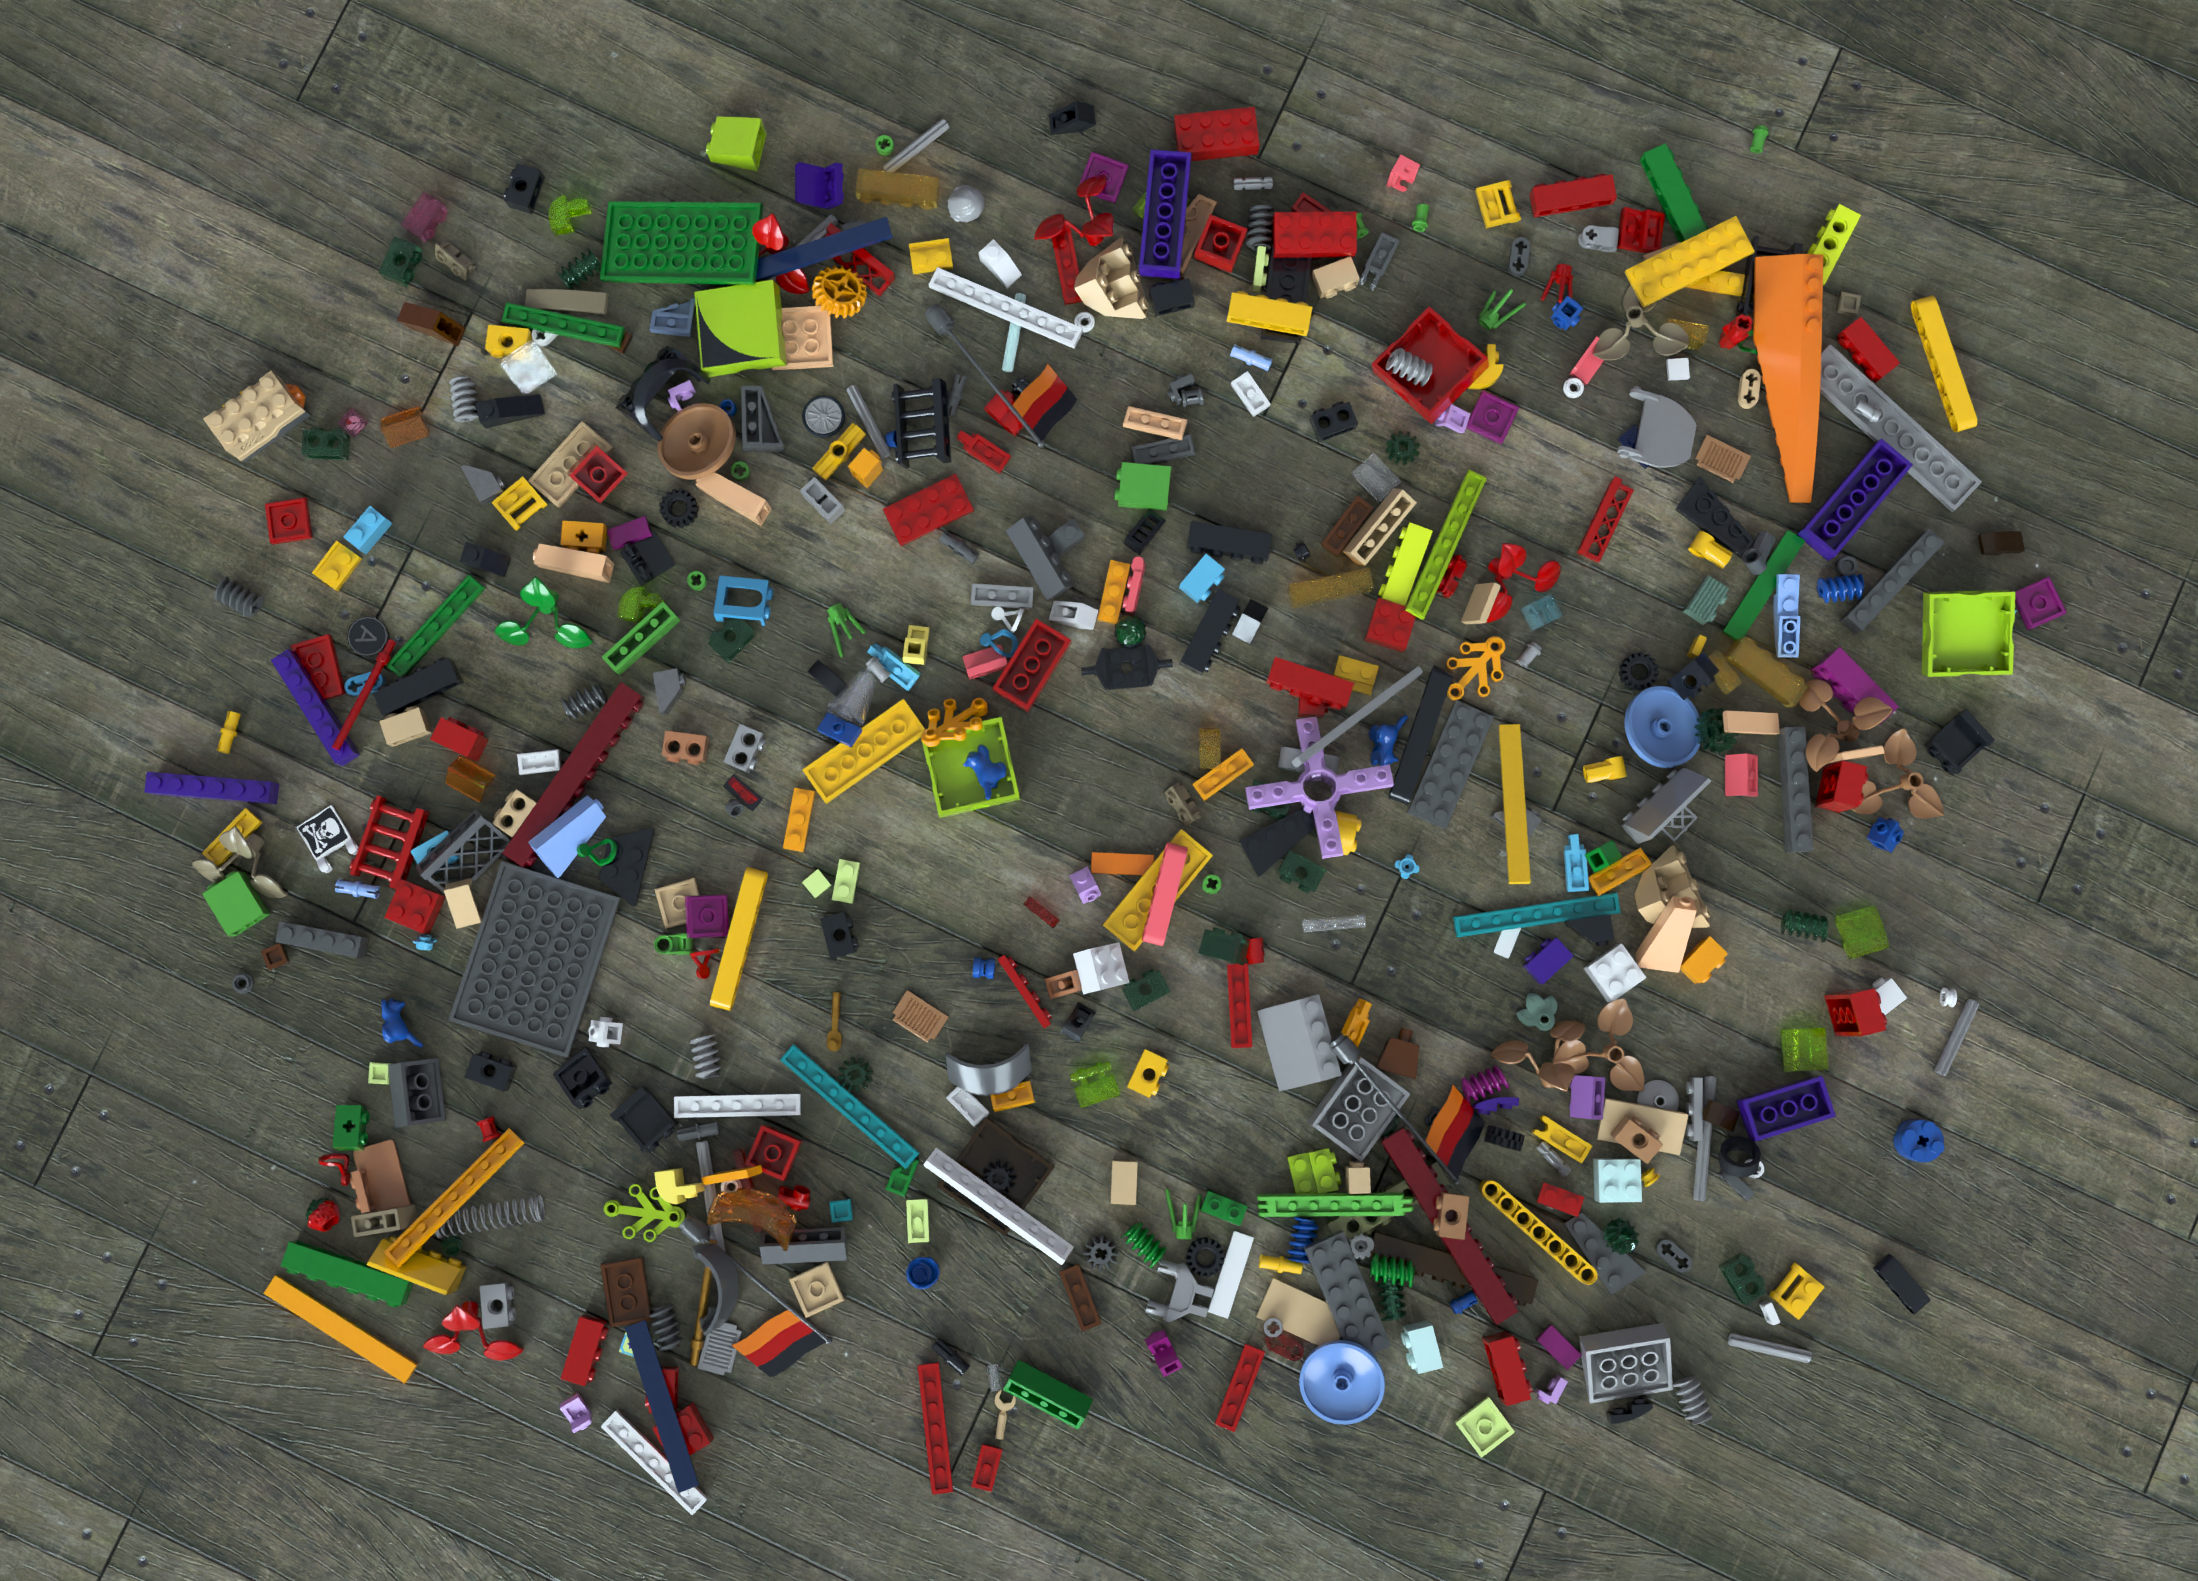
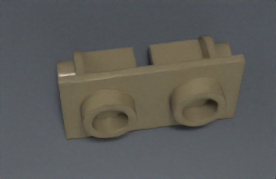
(447, 253)
(1186, 812)

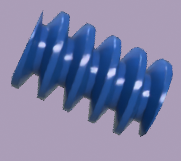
(1840, 587)
(1303, 1238)

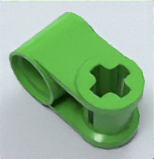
(677, 944)

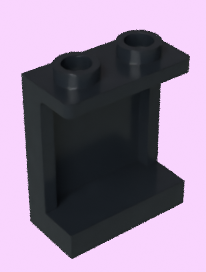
(1958, 742)
(644, 1119)

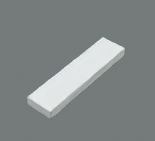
(1230, 1274)

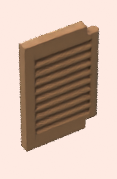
(1721, 459)
(919, 1017)

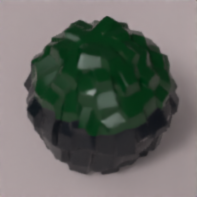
(1130, 631)

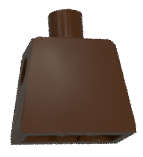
(1400, 1055)

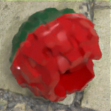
(322, 1214)

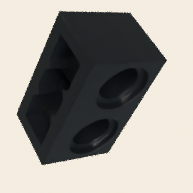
(1336, 426)

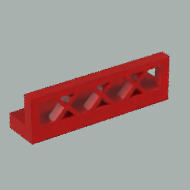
(868, 260)
(1598, 517)

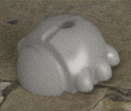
(1364, 1242)

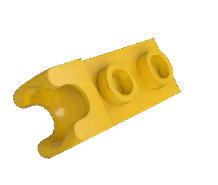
(1563, 1140)

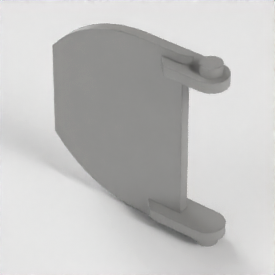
(1663, 433)

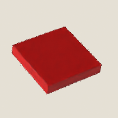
(288, 520)

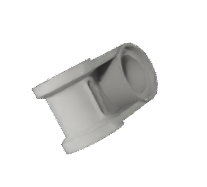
(1603, 238)

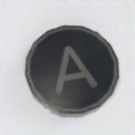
(367, 636)

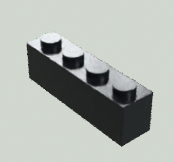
(1229, 542)
(1209, 633)
(417, 687)

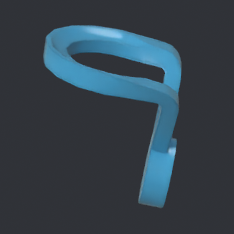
(987, 639)

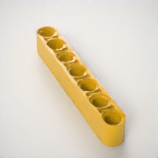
(1943, 363)
(738, 939)
(1547, 1234)

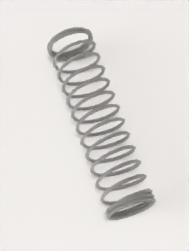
(540, 1217)

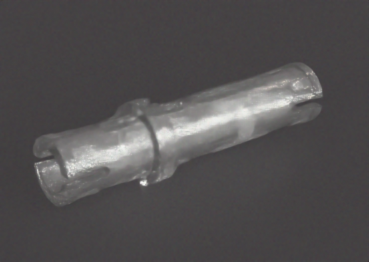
(1333, 923)

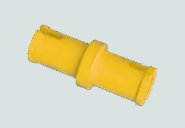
(228, 732)
(1280, 1264)

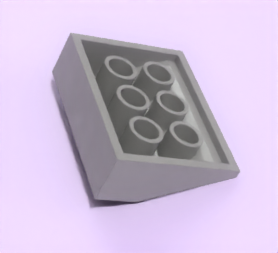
(1664, 804)
(1299, 1043)
(1355, 1112)
(1626, 1362)

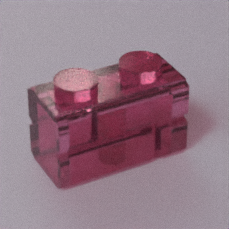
(424, 217)

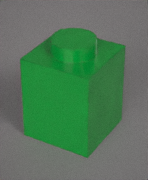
(1603, 856)

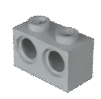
(822, 500)
(740, 747)

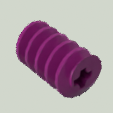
(1483, 1083)

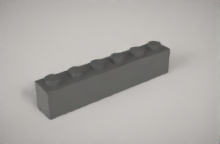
(1892, 581)
(1795, 790)

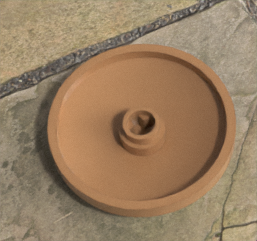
(696, 441)

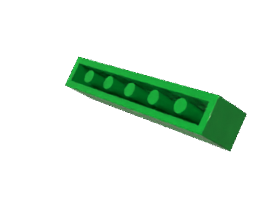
(1672, 193)
(345, 1272)

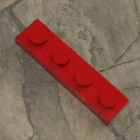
(1066, 265)
(1031, 998)
(1239, 1006)
(1239, 1387)

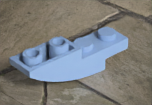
(1786, 615)

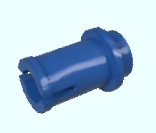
(1463, 1302)

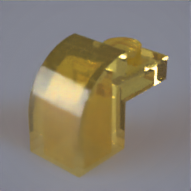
(1209, 748)

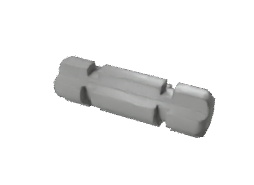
(1252, 183)
(1553, 1158)

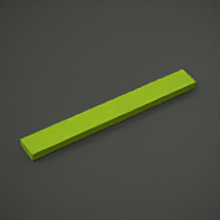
(1445, 544)

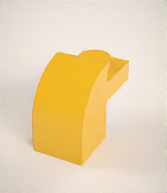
(1492, 373)

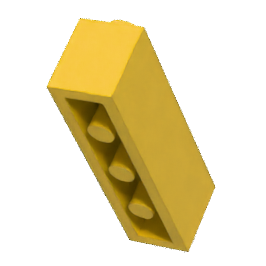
(1269, 313)

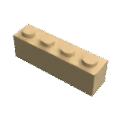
(1379, 526)

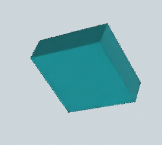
(841, 1210)

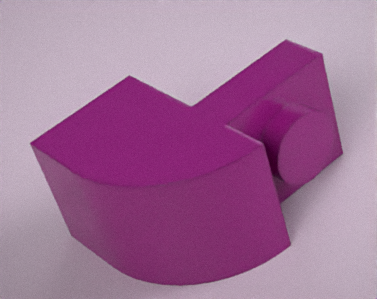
(1163, 1352)

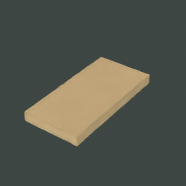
(552, 476)
(1665, 1122)
(1299, 1313)

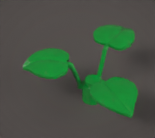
(539, 595)

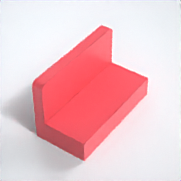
(1587, 364)
(984, 662)
(1741, 775)

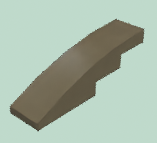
(567, 301)

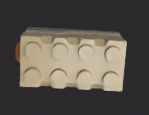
(258, 416)

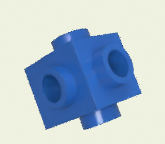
(1566, 313)
(1885, 834)

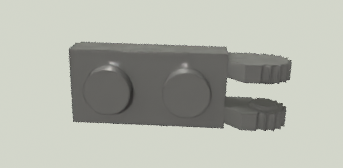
(1379, 258)

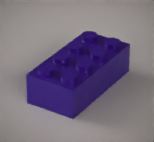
(1785, 1108)

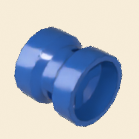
(978, 968)

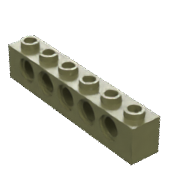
(1366, 1227)

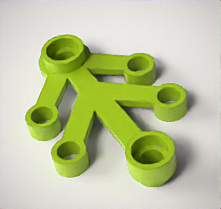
(647, 1213)

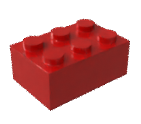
(1841, 786)
(1507, 1368)

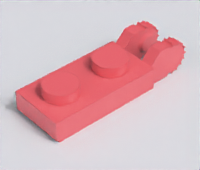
(1134, 584)

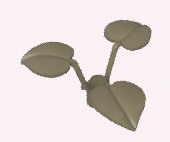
(1614, 344)
(248, 848)

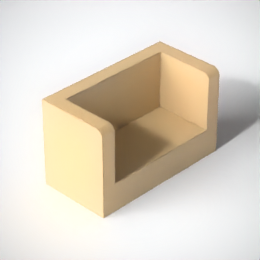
(462, 903)
(1124, 1182)

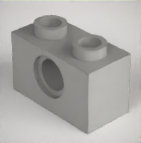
(490, 1314)

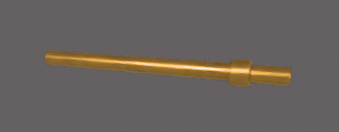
(697, 1342)

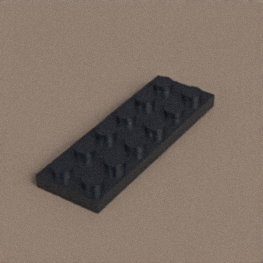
(1287, 280)

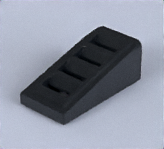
(1137, 542)

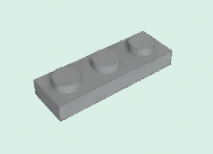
(1002, 596)
(1695, 1109)

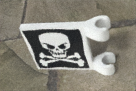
(326, 834)

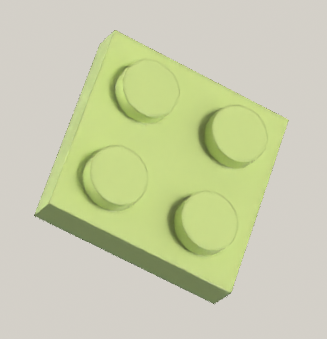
(1484, 1426)

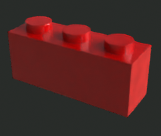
(1867, 350)
(585, 1350)

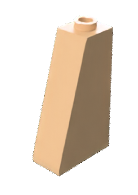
(735, 497)
(574, 562)
(1668, 937)

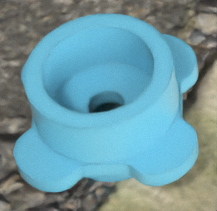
(1408, 860)
(424, 942)

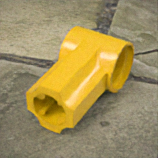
(1706, 547)
(1608, 769)

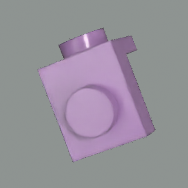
(1085, 885)
(576, 1412)

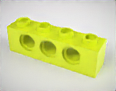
(1846, 221)

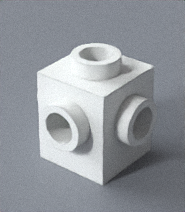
(605, 1032)

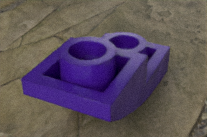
(1490, 1104)

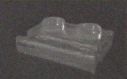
(1376, 477)

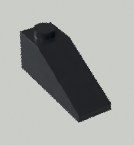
(509, 409)

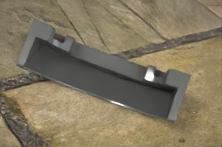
(990, 1078)
(727, 1285)

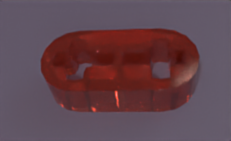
(1041, 912)
(1286, 1341)

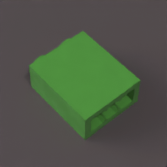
(1143, 486)
(235, 903)

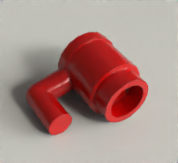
(1255, 951)

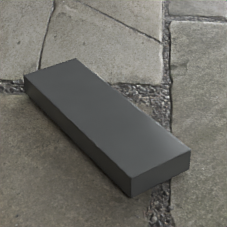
(1163, 450)

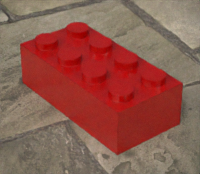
(1217, 133)
(1314, 234)
(1032, 665)
(1856, 1012)

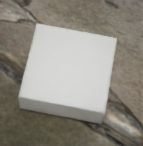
(1678, 369)
(1769, 1312)

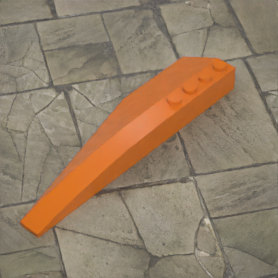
(1789, 352)

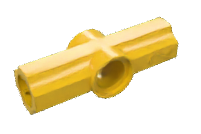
(847, 441)

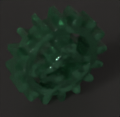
(1713, 731)

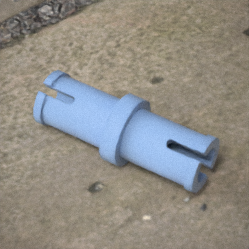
(1251, 357)
(357, 889)

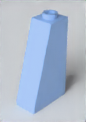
(559, 840)

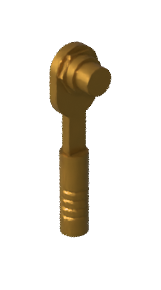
(834, 1037)

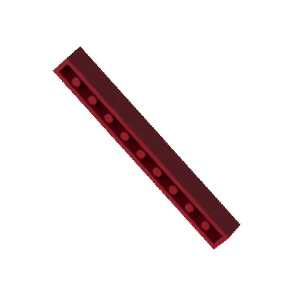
(576, 771)
(1465, 1252)

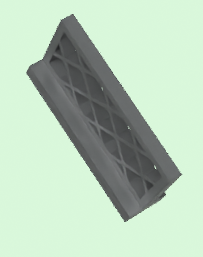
(454, 841)

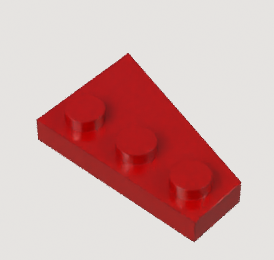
(321, 662)

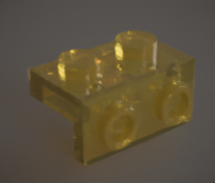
(1726, 678)

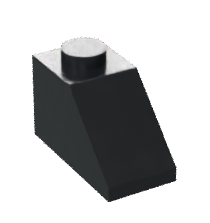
(1072, 118)
(484, 559)
(1593, 929)

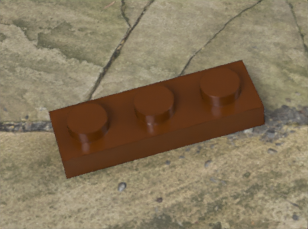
(1347, 526)
(1080, 1297)

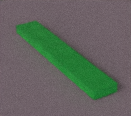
(563, 325)
(1763, 586)
(436, 626)

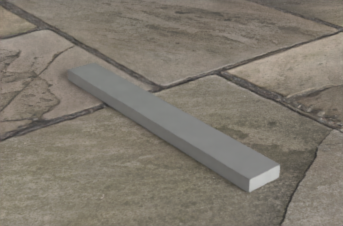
(1355, 718)

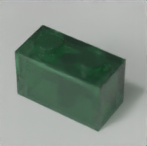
(1223, 946)

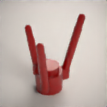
(1562, 276)

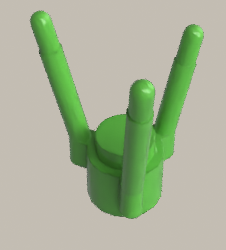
(1489, 318)
(839, 615)
(1183, 1228)

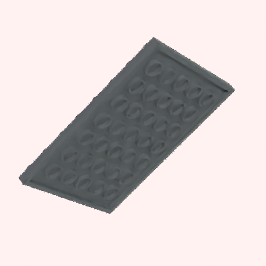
(534, 959)

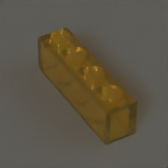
(897, 188)
(1330, 588)
(1766, 672)

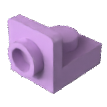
(680, 392)
(1454, 419)
(1555, 1389)

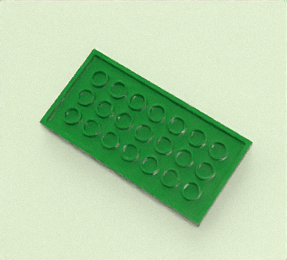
(681, 242)

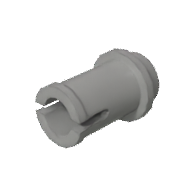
(1868, 411)
(1529, 654)
(878, 669)

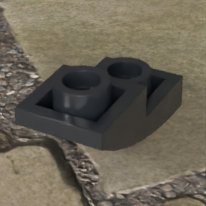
(1635, 1409)

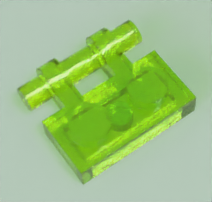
(1095, 1091)

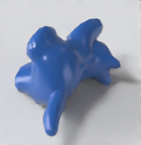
(1384, 739)
(986, 771)
(394, 1027)

